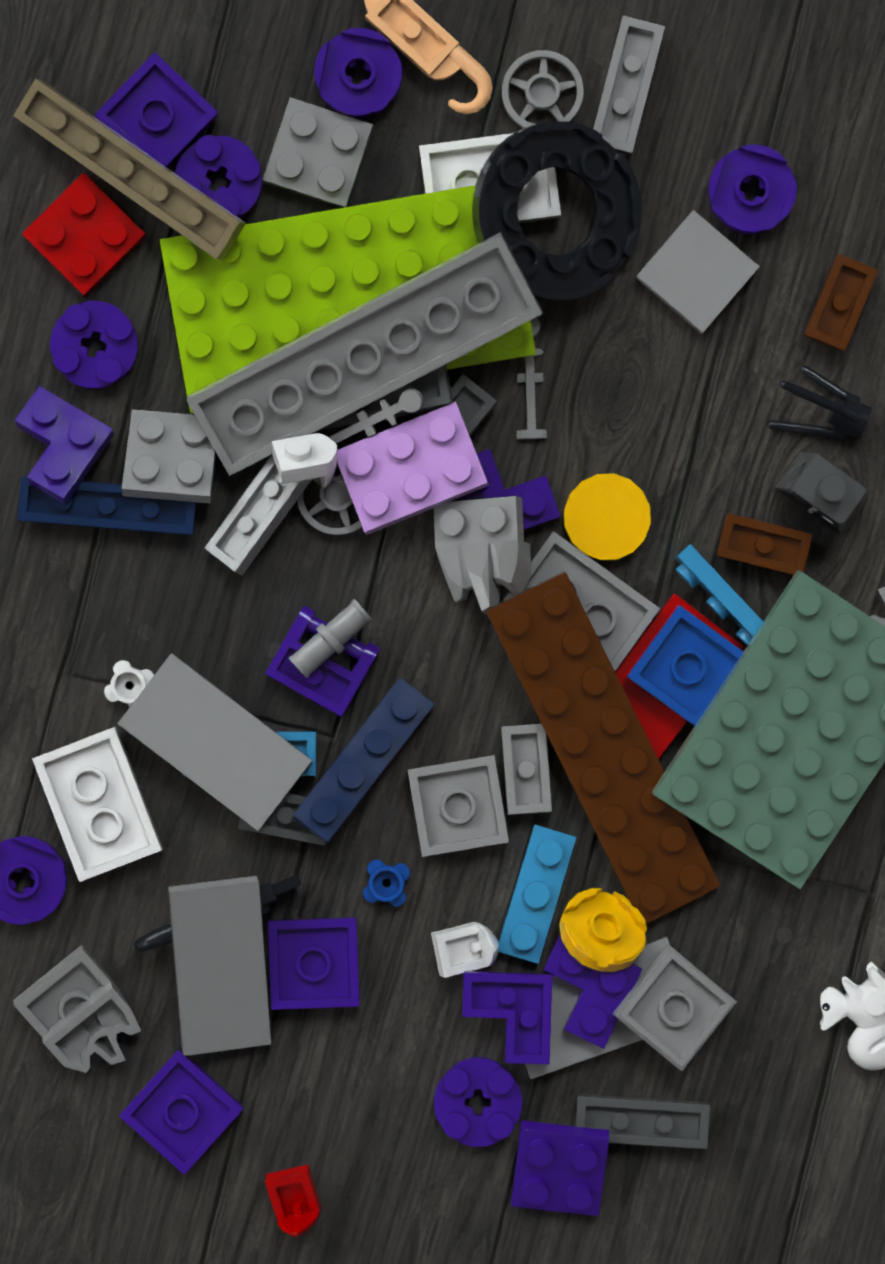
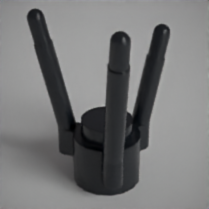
(845, 414)

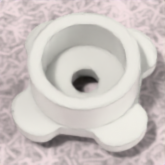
(123, 674)

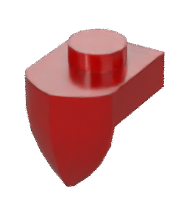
(294, 1199)

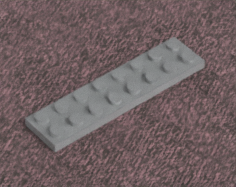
(365, 353)

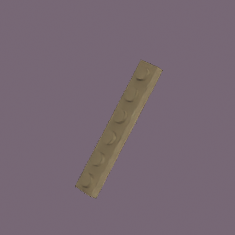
(129, 169)

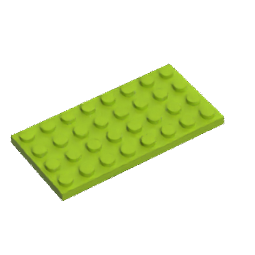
(309, 270)

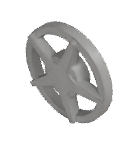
(542, 89)
(335, 498)

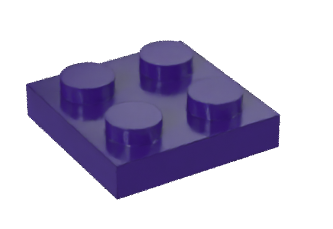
(158, 111)
(313, 963)
(181, 1111)
(560, 1168)

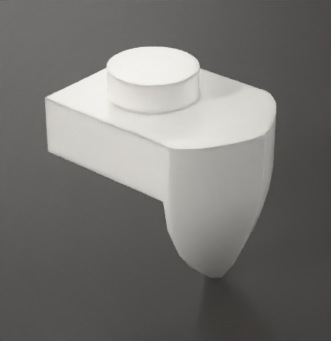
(305, 458)
(464, 948)

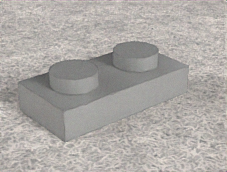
(526, 769)

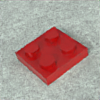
(84, 234)

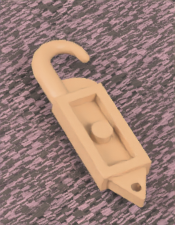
(428, 47)

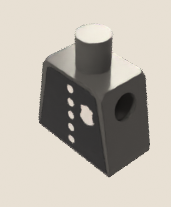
(823, 491)

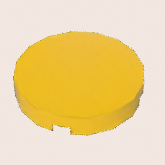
(607, 516)
(603, 930)

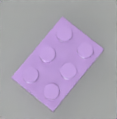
(411, 468)

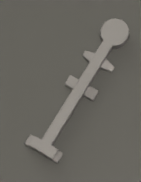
(530, 378)
(409, 401)

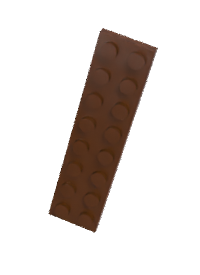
(601, 746)

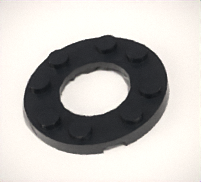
(612, 191)

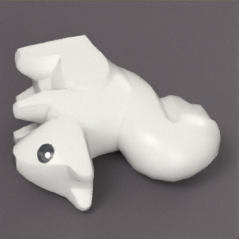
(866, 1008)

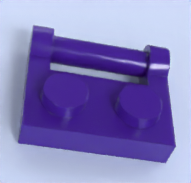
(330, 683)

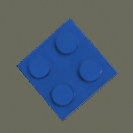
(685, 665)

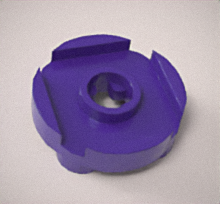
(344, 52)
(235, 157)
(774, 178)
(108, 366)
(46, 869)
(496, 1120)

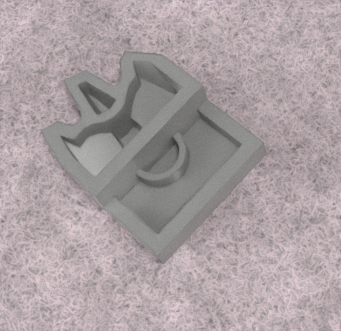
(482, 548)
(78, 1011)

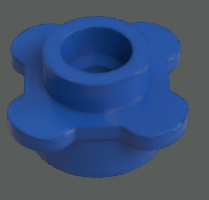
(375, 889)

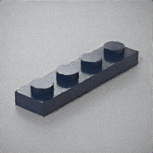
(105, 507)
(363, 760)

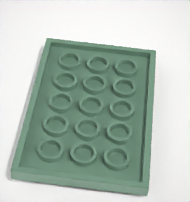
(788, 733)

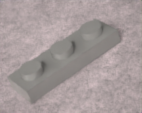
(628, 83)
(254, 518)

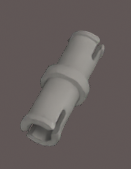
(330, 638)

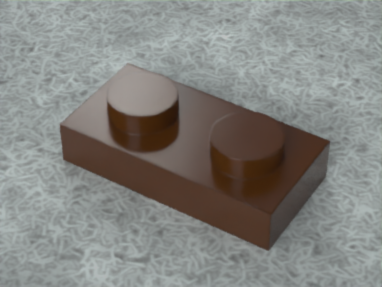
(840, 303)
(763, 544)

